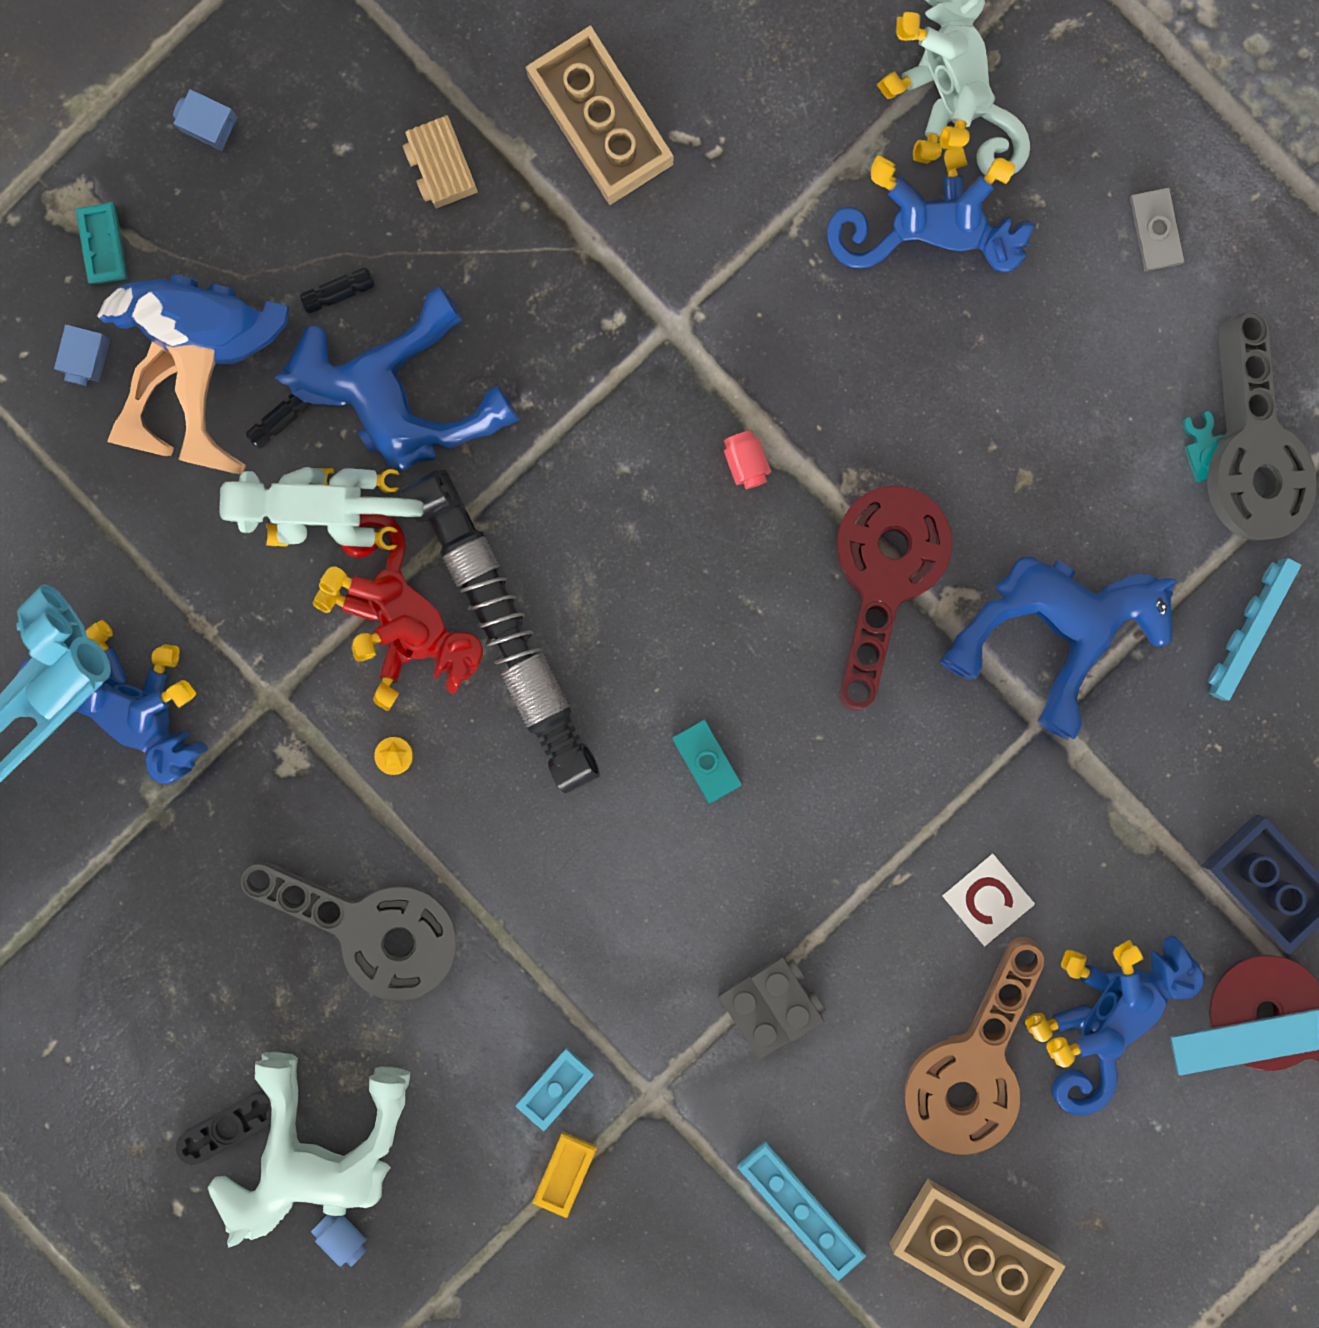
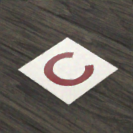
(988, 900)

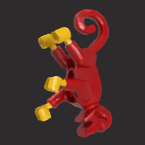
(404, 618)

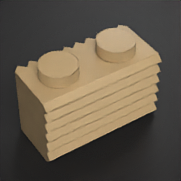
(440, 161)

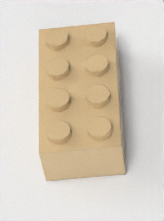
(600, 115)
(977, 1255)

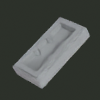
(1156, 229)

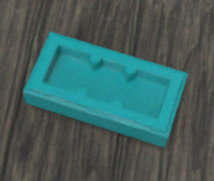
(101, 243)
(706, 761)

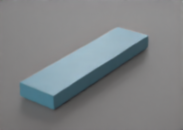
(1246, 1042)
(801, 1210)

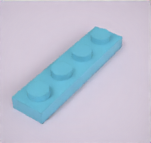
(1260, 614)

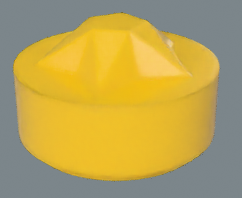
(394, 755)

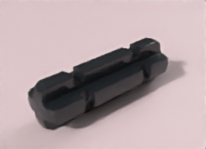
(337, 290)
(276, 420)

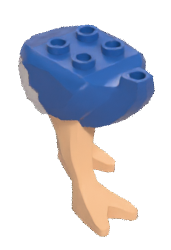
(189, 336)

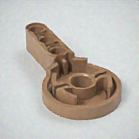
(978, 1062)

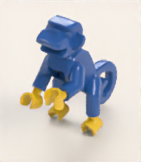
(948, 223)
(142, 716)
(1124, 1012)

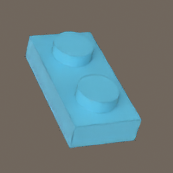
(555, 1089)

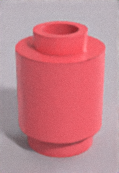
(746, 459)

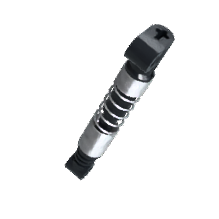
(528, 676)

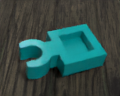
(1204, 445)

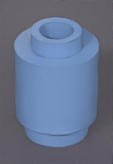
(339, 1239)

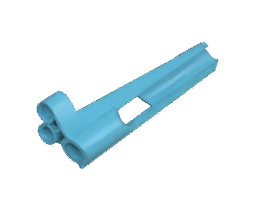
(58, 677)

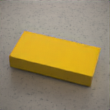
(564, 1174)

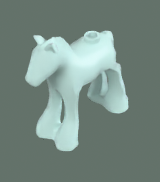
(308, 1171)

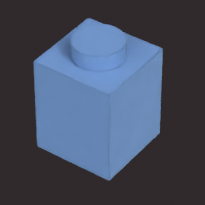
(204, 119)
(82, 355)

